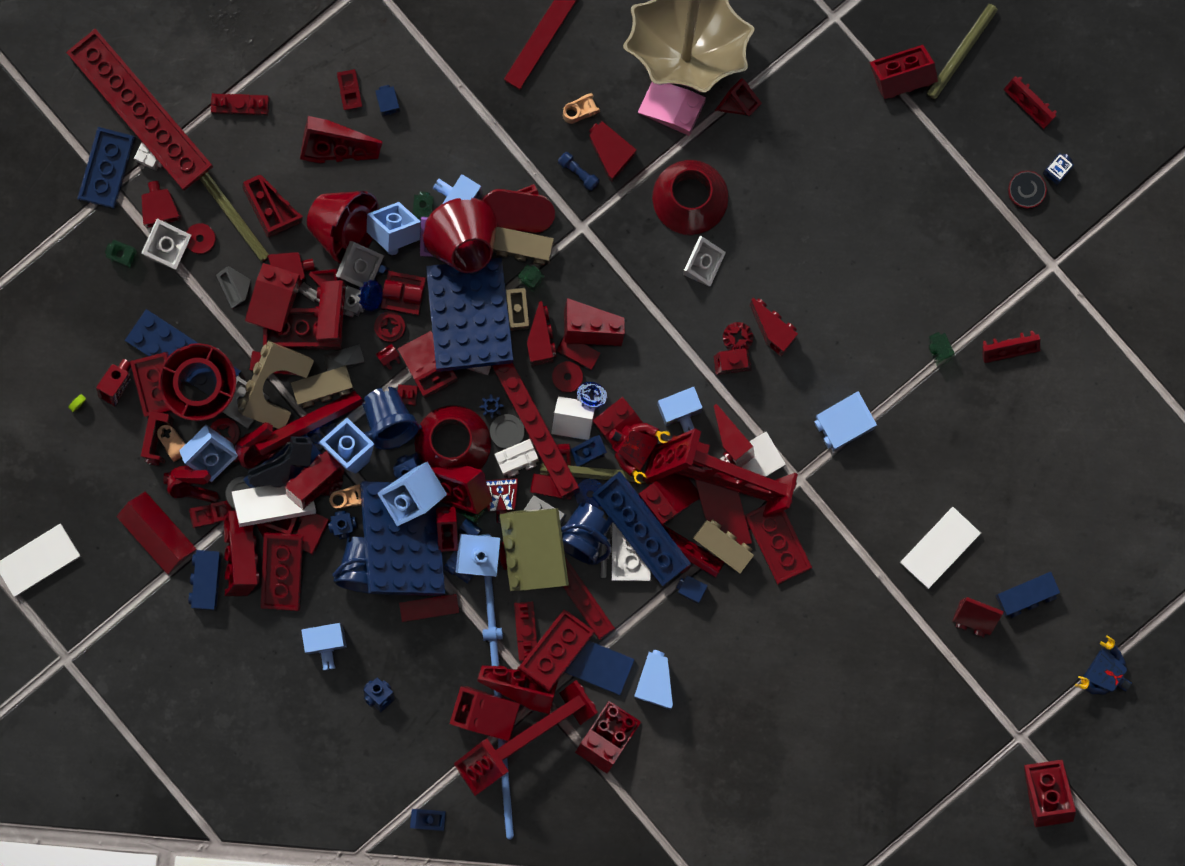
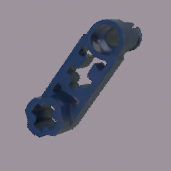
(469, 528)

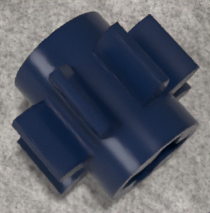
(491, 412)

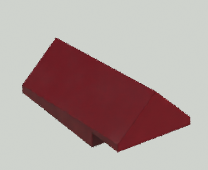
(156, 532)

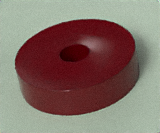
(208, 242)
(567, 385)

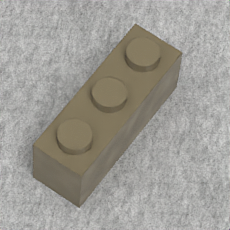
(523, 246)
(322, 387)
(724, 545)

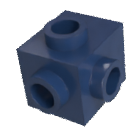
(405, 464)
(347, 530)
(378, 694)

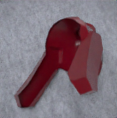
(245, 448)
(180, 481)

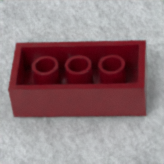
(299, 332)

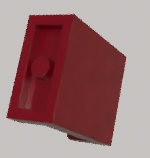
(151, 439)

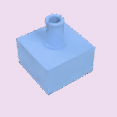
(462, 189)
(393, 227)
(680, 408)
(208, 452)
(477, 555)
(324, 641)

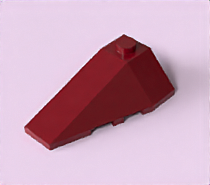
(332, 141)
(517, 687)

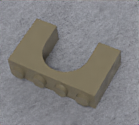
(273, 359)

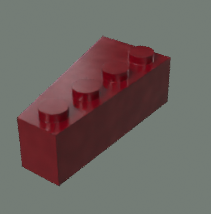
(240, 556)

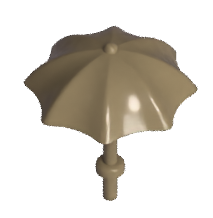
(689, 41)

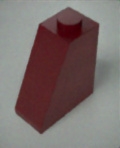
(611, 149)

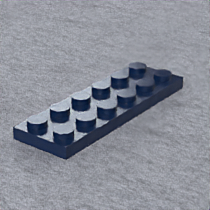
(155, 336)
(641, 528)

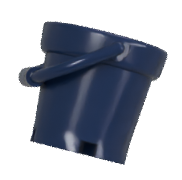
(388, 419)
(586, 533)
(353, 569)

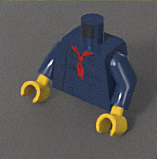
(1105, 671)

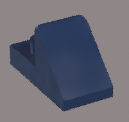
(588, 451)
(427, 819)

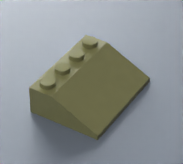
(534, 549)

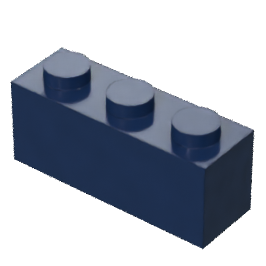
(205, 580)
(1028, 595)

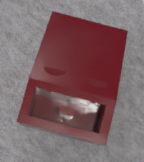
(775, 332)
(538, 342)
(421, 362)
(484, 713)
(607, 737)

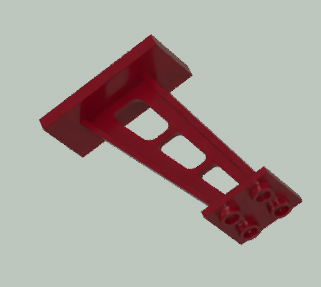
(681, 452)
(485, 765)

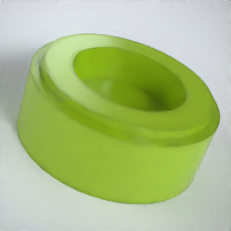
(77, 403)

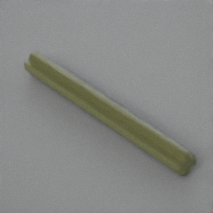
(962, 51)
(234, 217)
(595, 473)

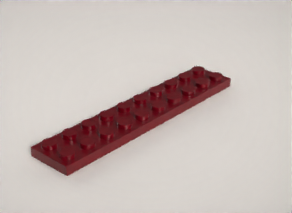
(139, 109)

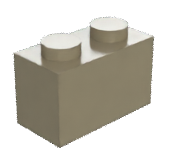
(517, 309)

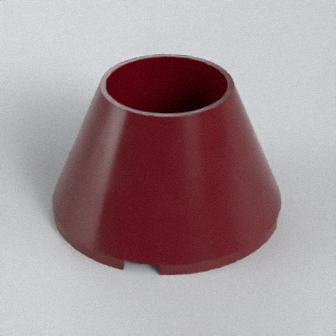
(340, 219)
(690, 220)
(461, 234)
(177, 370)
(480, 439)

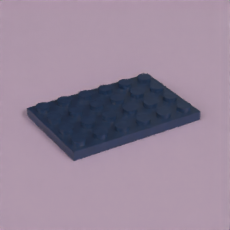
(469, 317)
(402, 556)

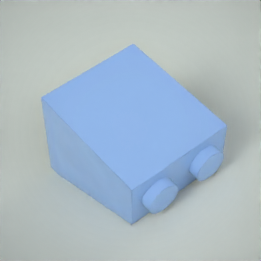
(845, 421)
(348, 446)
(412, 494)
(655, 681)

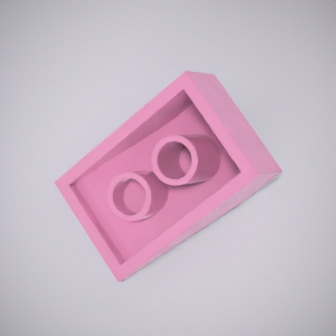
(672, 106)

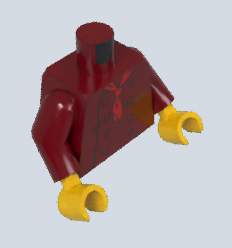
(635, 445)

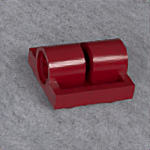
(403, 293)

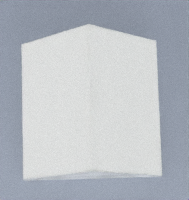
(166, 244)
(704, 262)
(572, 419)

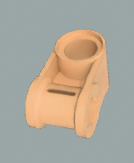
(583, 107)
(171, 444)
(349, 496)

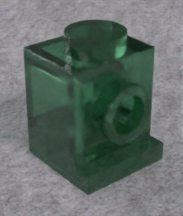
(420, 212)
(112, 250)
(531, 277)
(940, 347)

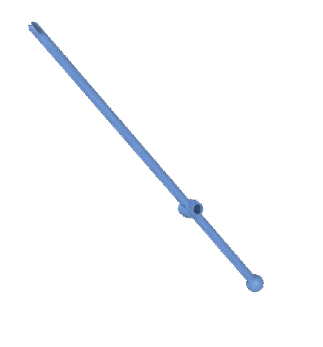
(492, 635)

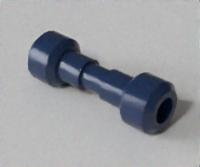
(567, 161)

